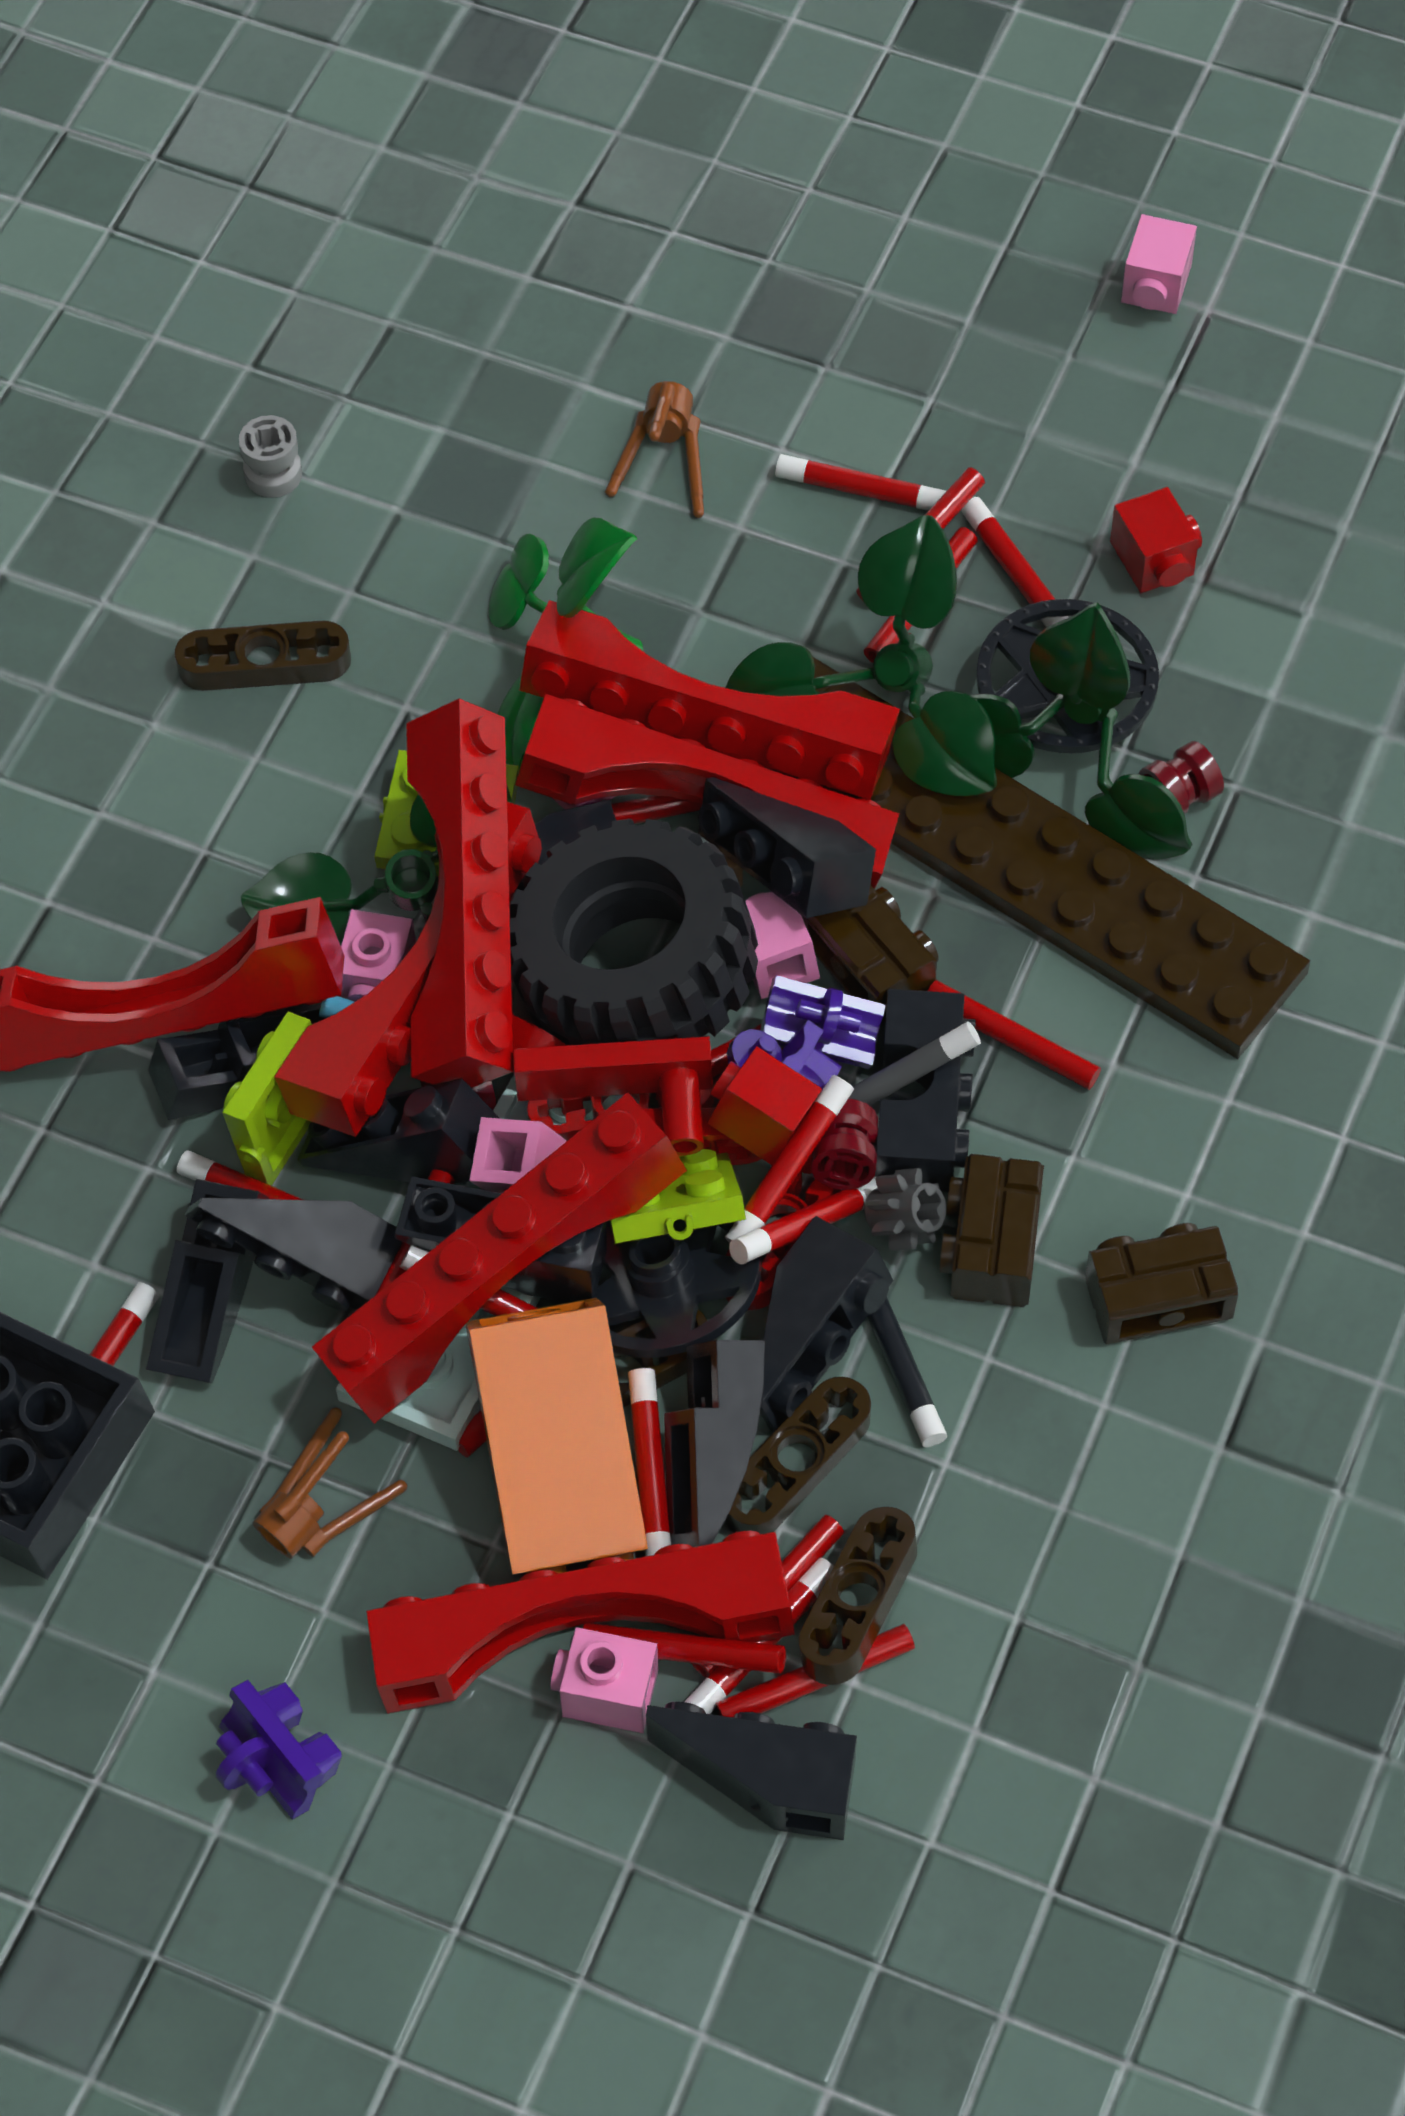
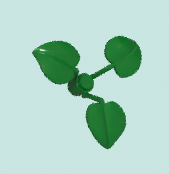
(582, 569)

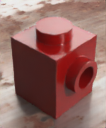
(1155, 540)
(761, 1104)

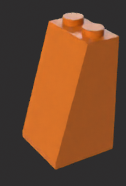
(556, 1436)

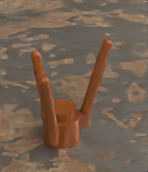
(665, 420)
(292, 1515)

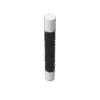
(907, 1376)

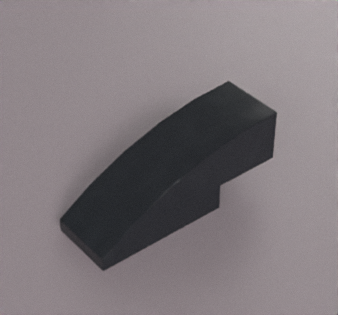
(200, 1068)
(200, 1297)
(713, 1437)

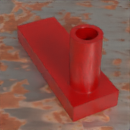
(666, 1066)

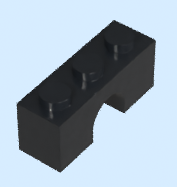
(924, 1129)

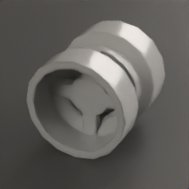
(270, 456)

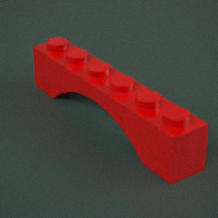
(817, 737)
(593, 755)
(275, 963)
(466, 1004)
(349, 1059)
(590, 1179)
(441, 1644)

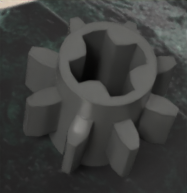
(905, 1209)

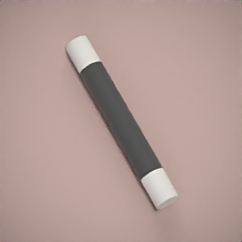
(916, 1064)

